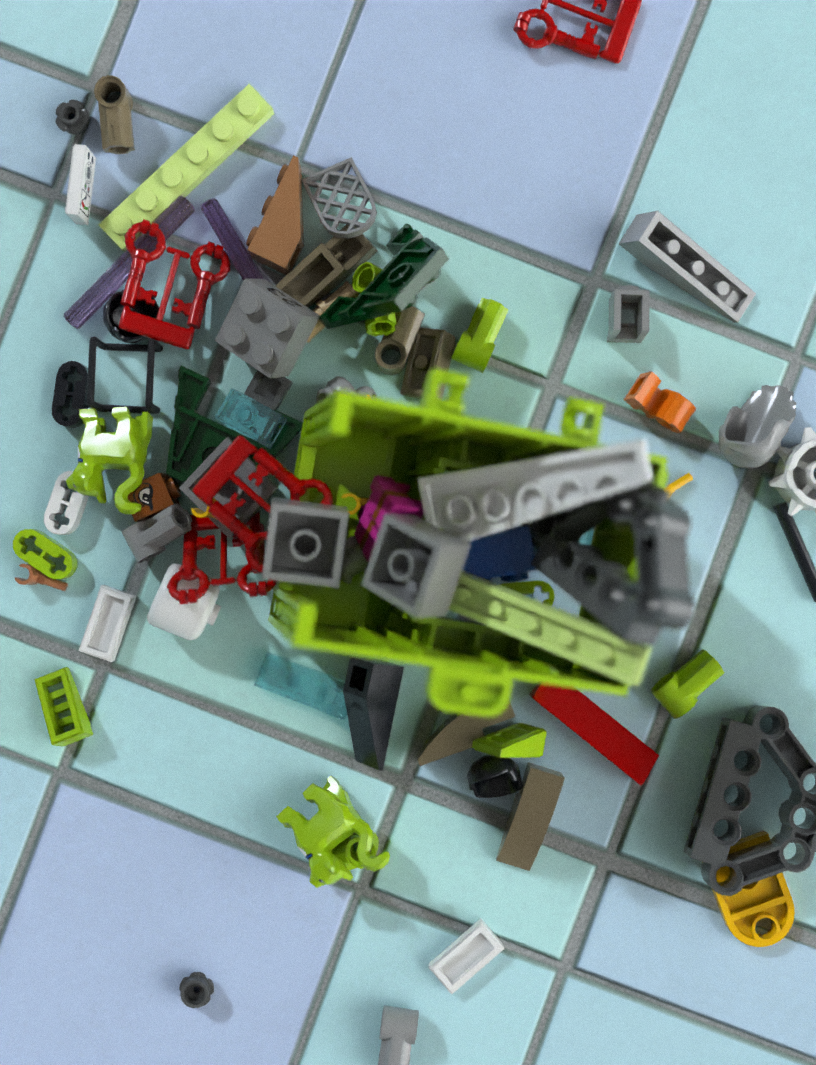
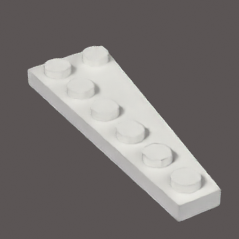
(517, 492)

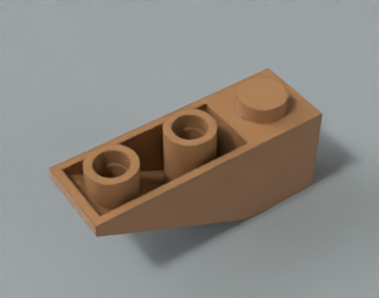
(281, 233)

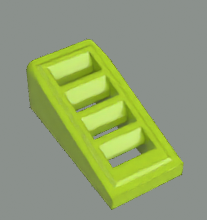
(74, 703)
(513, 742)

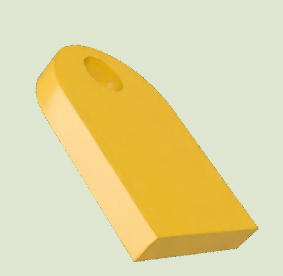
(755, 901)

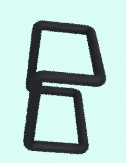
(152, 347)

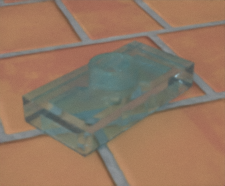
(251, 418)

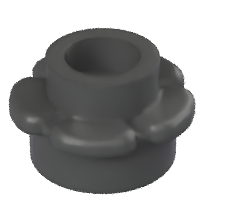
(78, 123)
(189, 996)

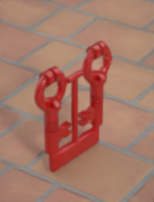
(617, 39)
(157, 328)
(224, 470)
(189, 570)

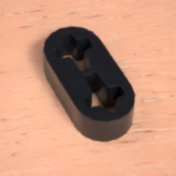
(63, 394)

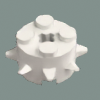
(795, 474)

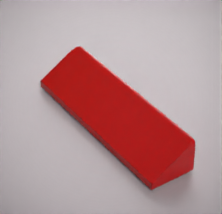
(597, 729)

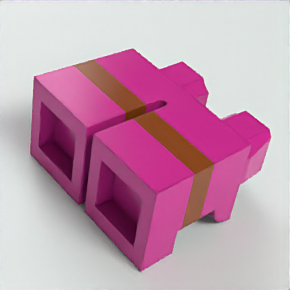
(386, 498)

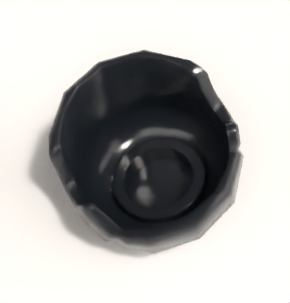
(112, 313)
(494, 777)

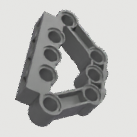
(627, 606)
(767, 857)

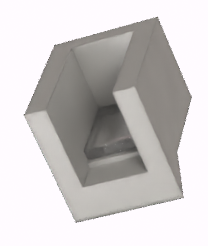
(628, 315)

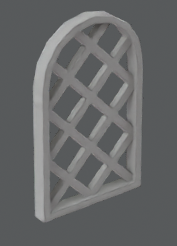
(333, 171)

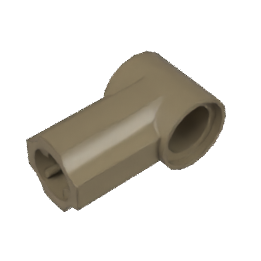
(115, 117)
(401, 340)

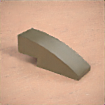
(326, 268)
(458, 734)
(530, 816)

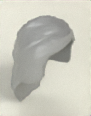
(757, 428)

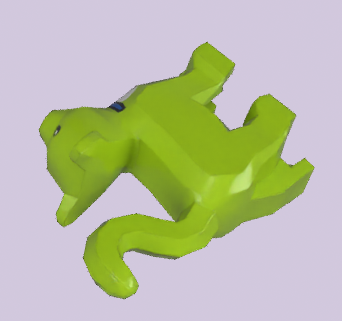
(112, 450)
(327, 829)

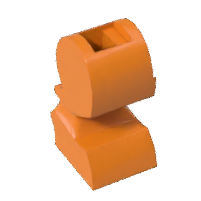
(664, 405)

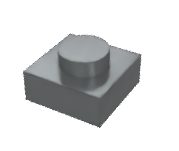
(268, 391)

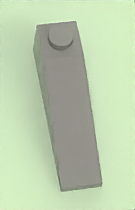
(686, 264)

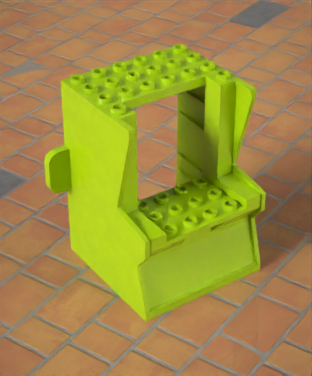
(362, 436)

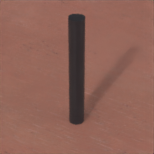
(797, 546)

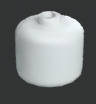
(185, 619)

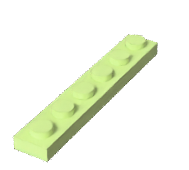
(190, 163)
(550, 629)

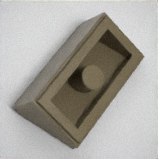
(430, 350)

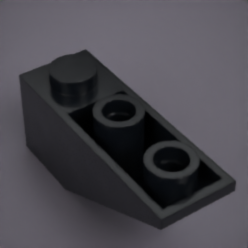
(370, 704)

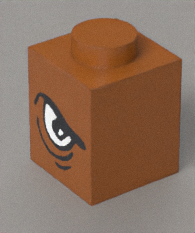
(155, 495)

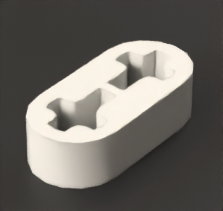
(57, 504)

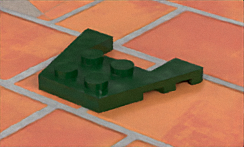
(396, 287)
(197, 436)

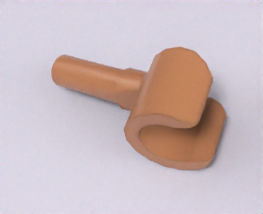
(37, 577)

